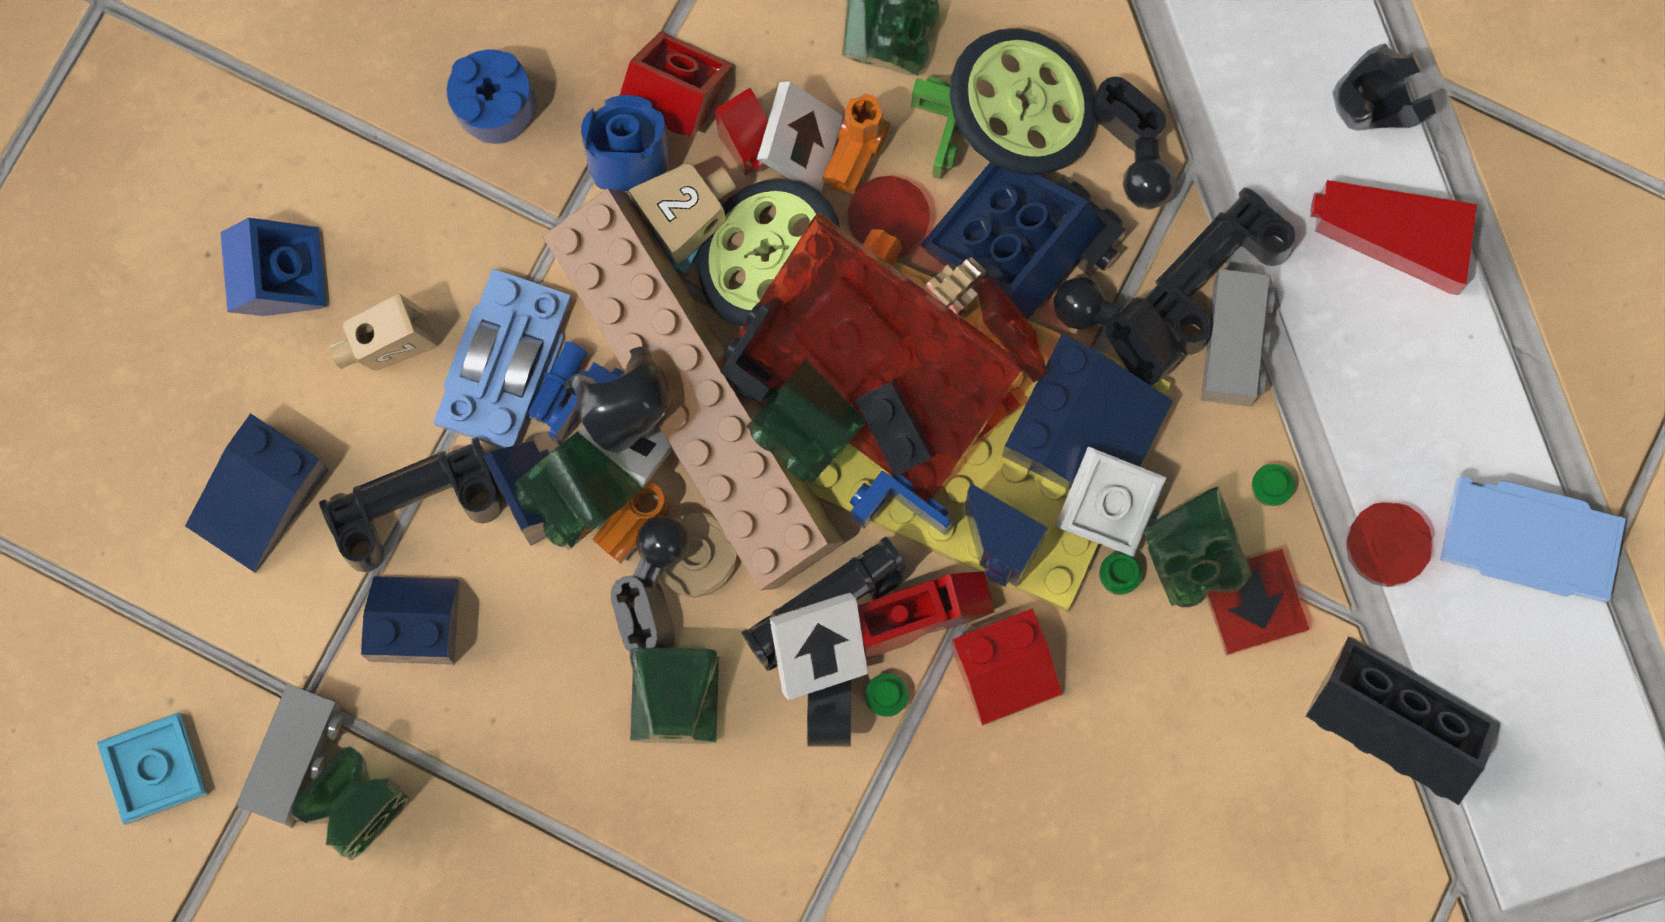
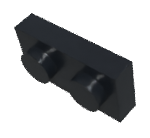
(895, 427)

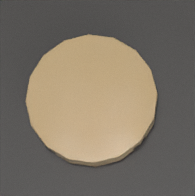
(708, 560)

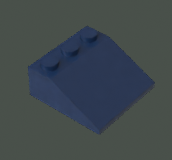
(1018, 231)
(1081, 405)

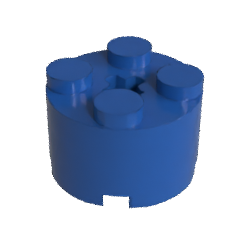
(513, 98)
(625, 143)

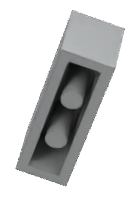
(1237, 338)
(290, 754)

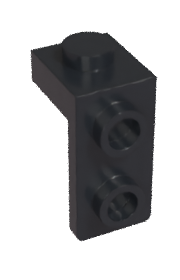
(1102, 250)
(748, 374)

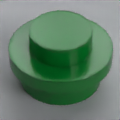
(1273, 485)
(1120, 573)
(886, 695)

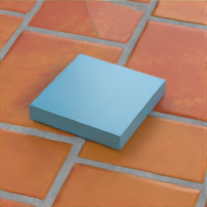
(152, 768)

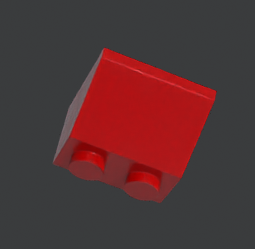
(676, 81)
(1006, 666)

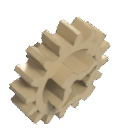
(956, 286)

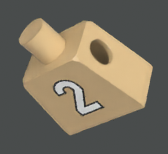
(683, 207)
(385, 335)

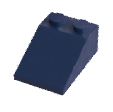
(255, 492)

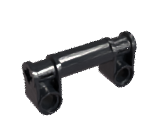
(1243, 224)
(352, 515)
(872, 572)

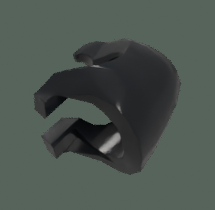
(1376, 93)
(623, 409)

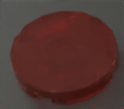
(890, 206)
(1389, 544)

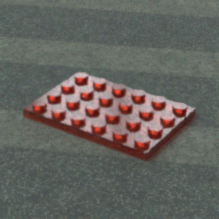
(942, 364)

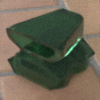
(889, 33)
(806, 423)
(575, 490)
(1197, 550)
(674, 695)
(349, 803)

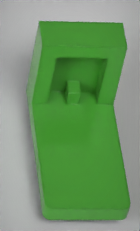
(934, 97)

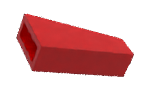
(1401, 229)

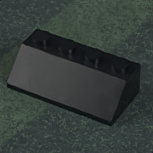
(1403, 721)

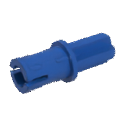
(553, 388)

